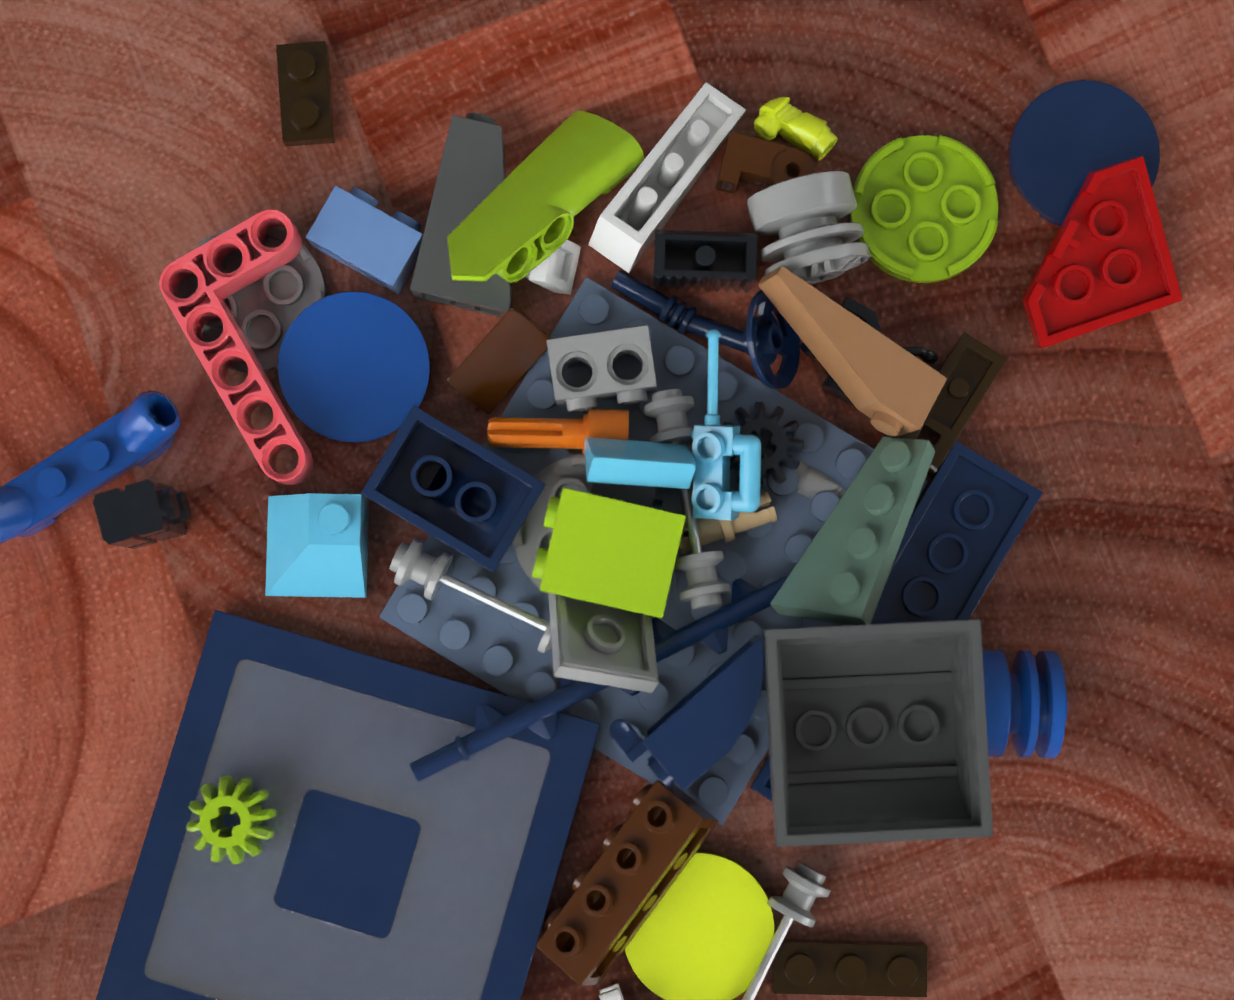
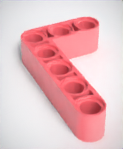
(232, 345)

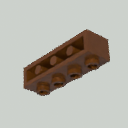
(625, 882)

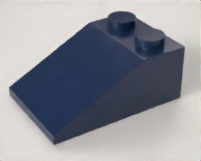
(453, 488)

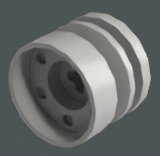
(805, 220)

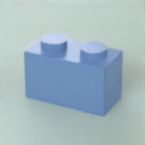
(367, 238)

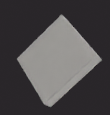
(602, 644)

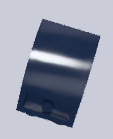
(702, 723)

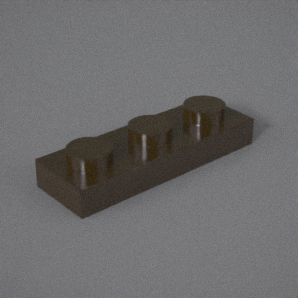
(850, 968)

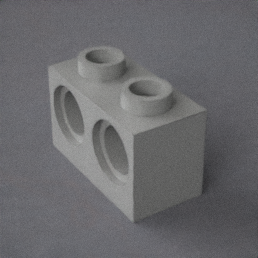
(600, 353)

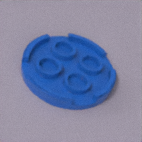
(353, 366)

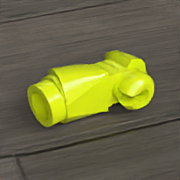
(794, 126)

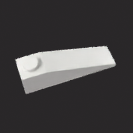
(665, 178)

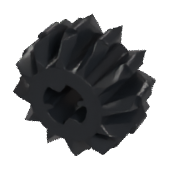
(777, 441)

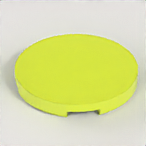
(704, 933)

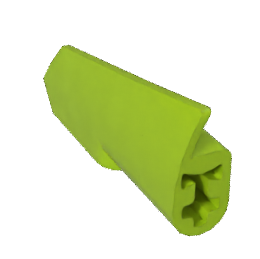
(537, 201)

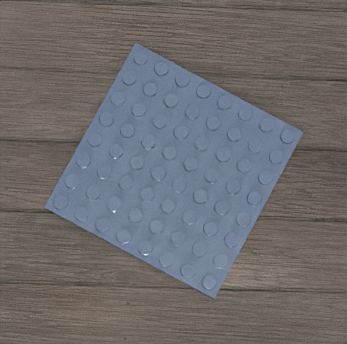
(505, 648)

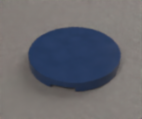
(1074, 133)

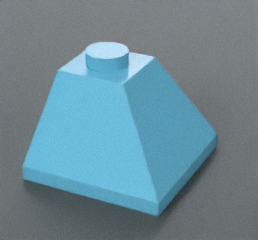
(317, 545)

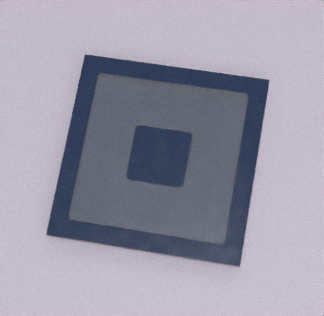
(369, 872)

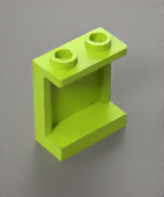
(609, 552)

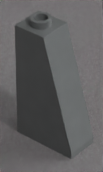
(468, 173)

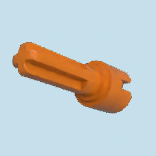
(556, 432)

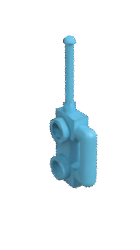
(712, 452)

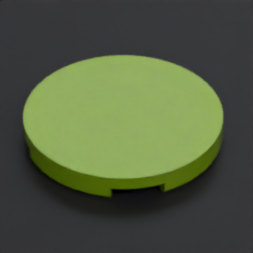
(925, 208)

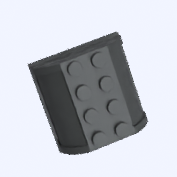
(877, 733)

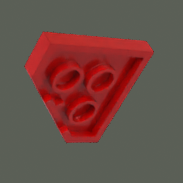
(1104, 260)

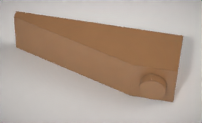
(867, 366)

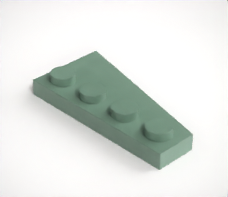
(856, 546)

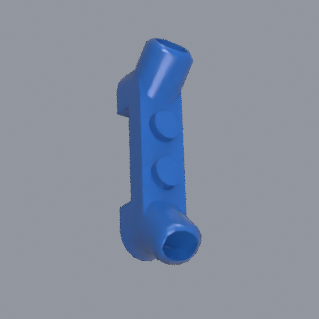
(87, 464)

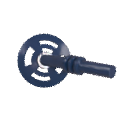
(759, 340)

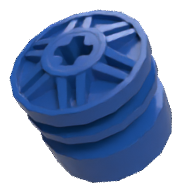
(1025, 703)

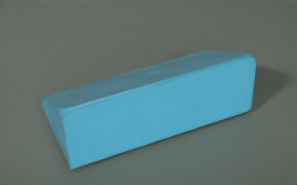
(638, 463)

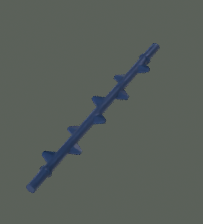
(542, 714)

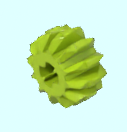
(225, 800)

